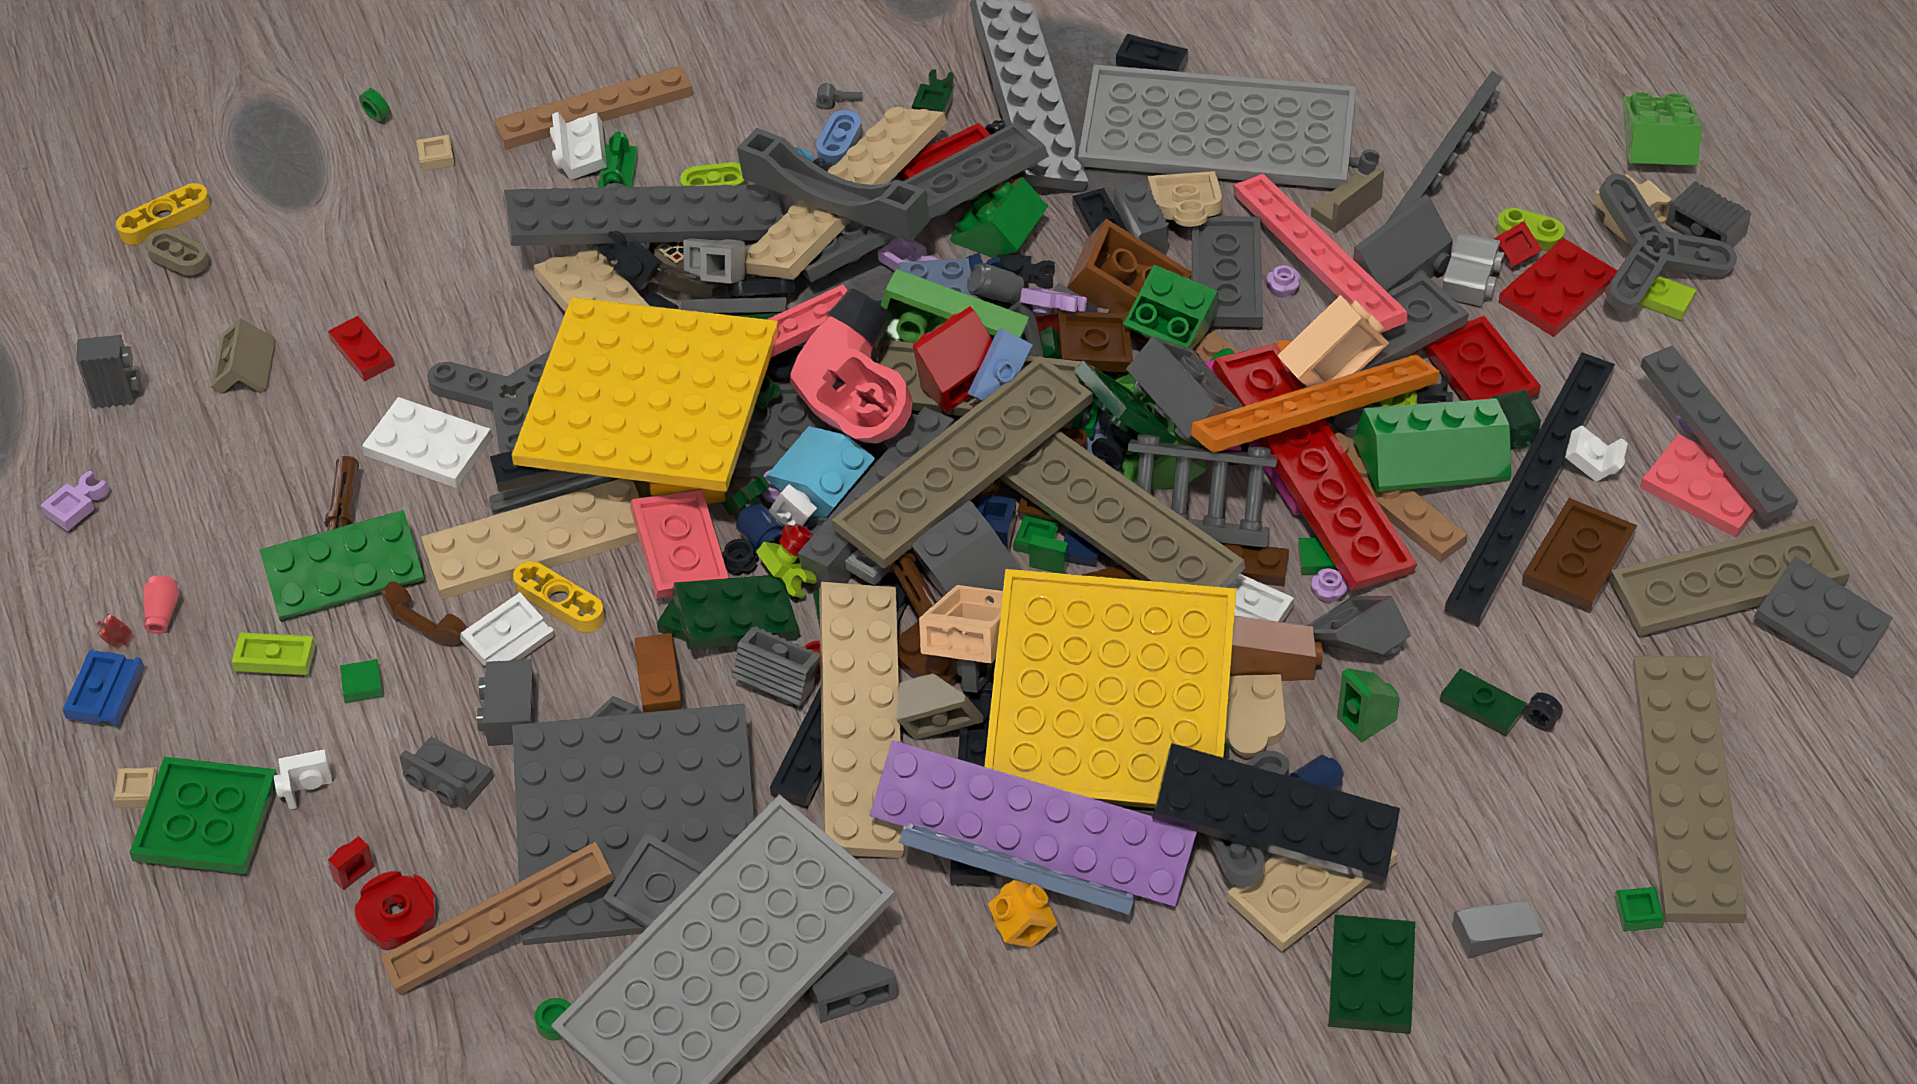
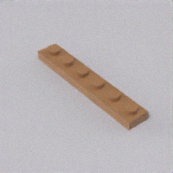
(608, 102)
(497, 918)

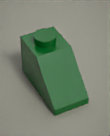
(1366, 703)

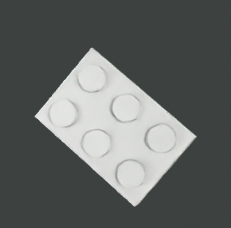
(427, 442)

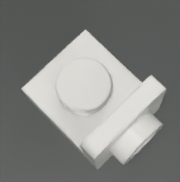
(1594, 455)
(792, 507)
(302, 772)

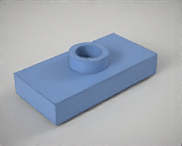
(1000, 364)

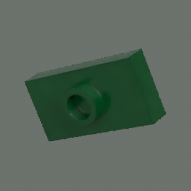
(1483, 702)

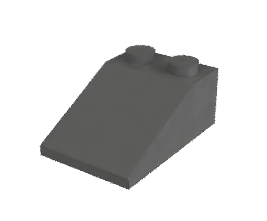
(963, 552)

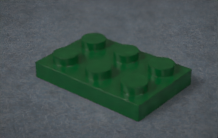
(1122, 404)
(726, 609)
(1372, 974)

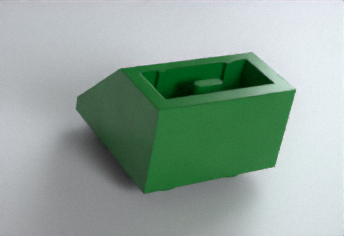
(1000, 219)
(1173, 308)

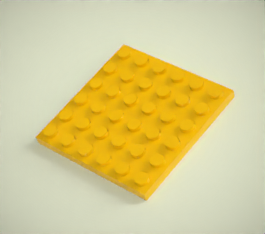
(647, 394)
(1105, 679)

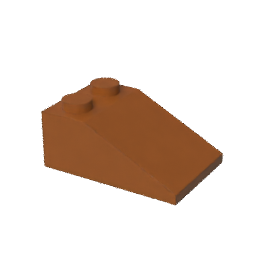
(1116, 266)

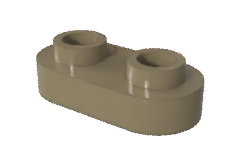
(177, 252)

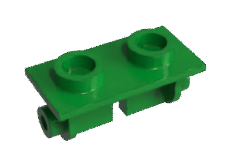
(620, 161)

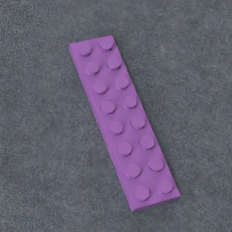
(1034, 822)

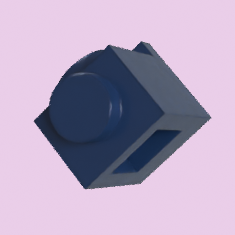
(1000, 514)

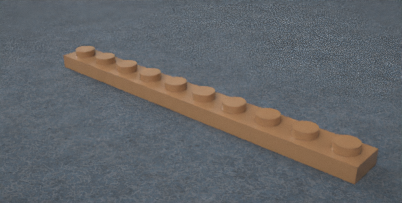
(1402, 507)

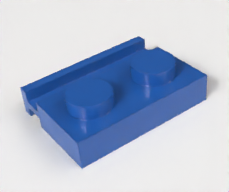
(103, 688)

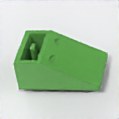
(1661, 129)

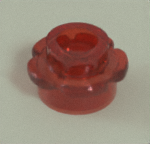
(113, 630)

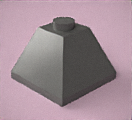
(1363, 626)

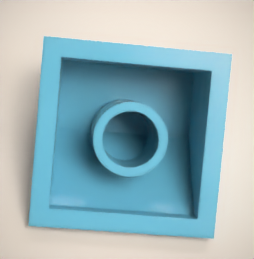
(822, 467)

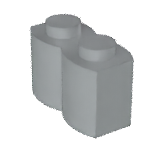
(1472, 268)

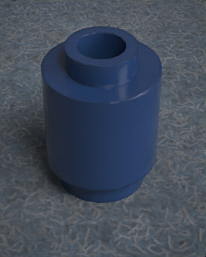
(759, 525)
(1321, 771)

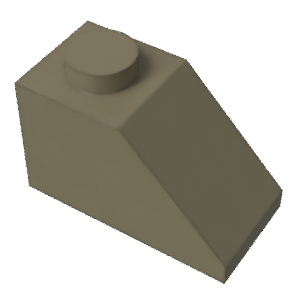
(933, 707)

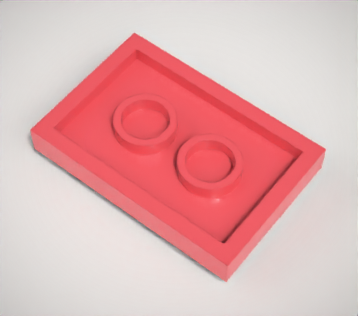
(1697, 484)
(677, 540)

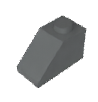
(851, 987)

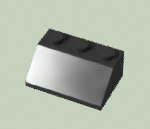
(1406, 246)
(1180, 385)

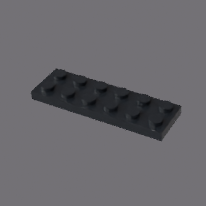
(1276, 813)

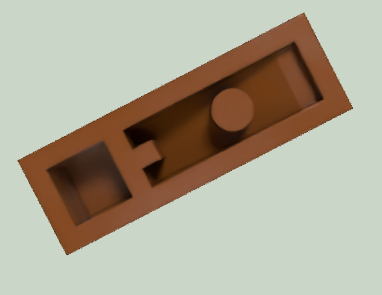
(657, 673)

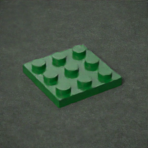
(204, 815)

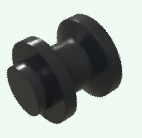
(1113, 446)

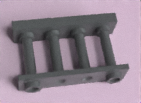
(1250, 529)

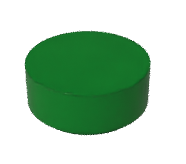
(374, 105)
(547, 1014)

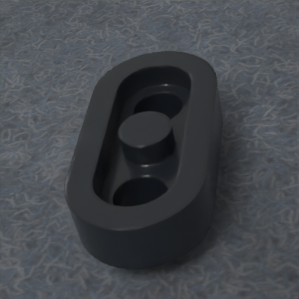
(773, 286)

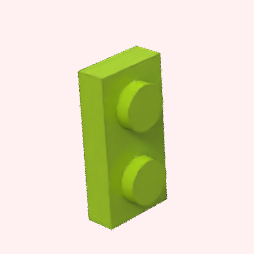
(273, 653)

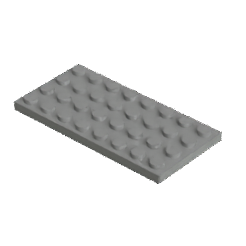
(1219, 125)
(726, 956)

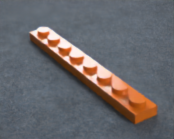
(1314, 403)

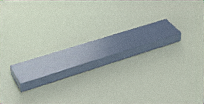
(1015, 868)

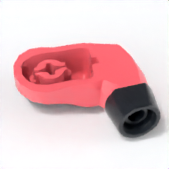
(843, 381)

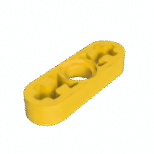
(138, 217)
(564, 610)

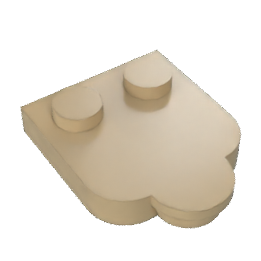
(1187, 196)
(1254, 713)

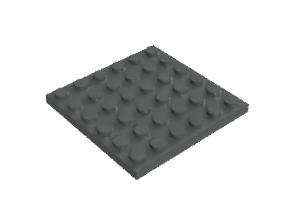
(612, 782)

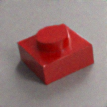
(1518, 245)
(350, 862)

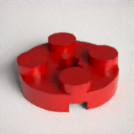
(395, 929)

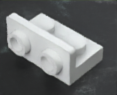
(578, 145)

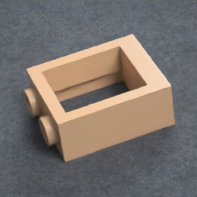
(1335, 344)
(963, 625)

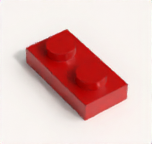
(361, 348)

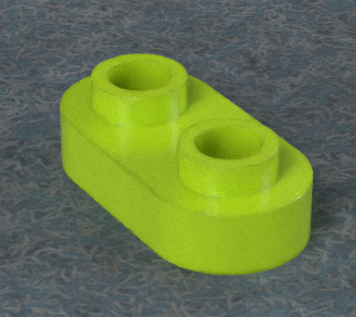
(713, 174)
(1545, 229)

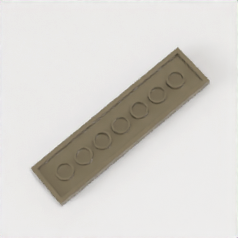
(961, 461)
(1120, 516)
(1688, 790)

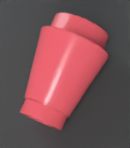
(159, 601)

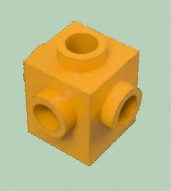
(1022, 913)

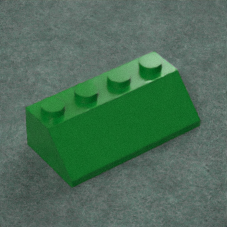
(1435, 444)

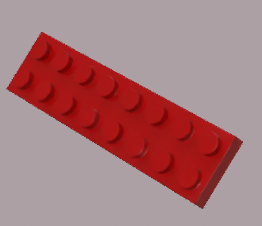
(1320, 476)

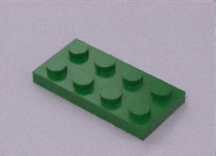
(341, 565)

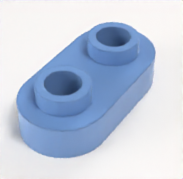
(838, 135)

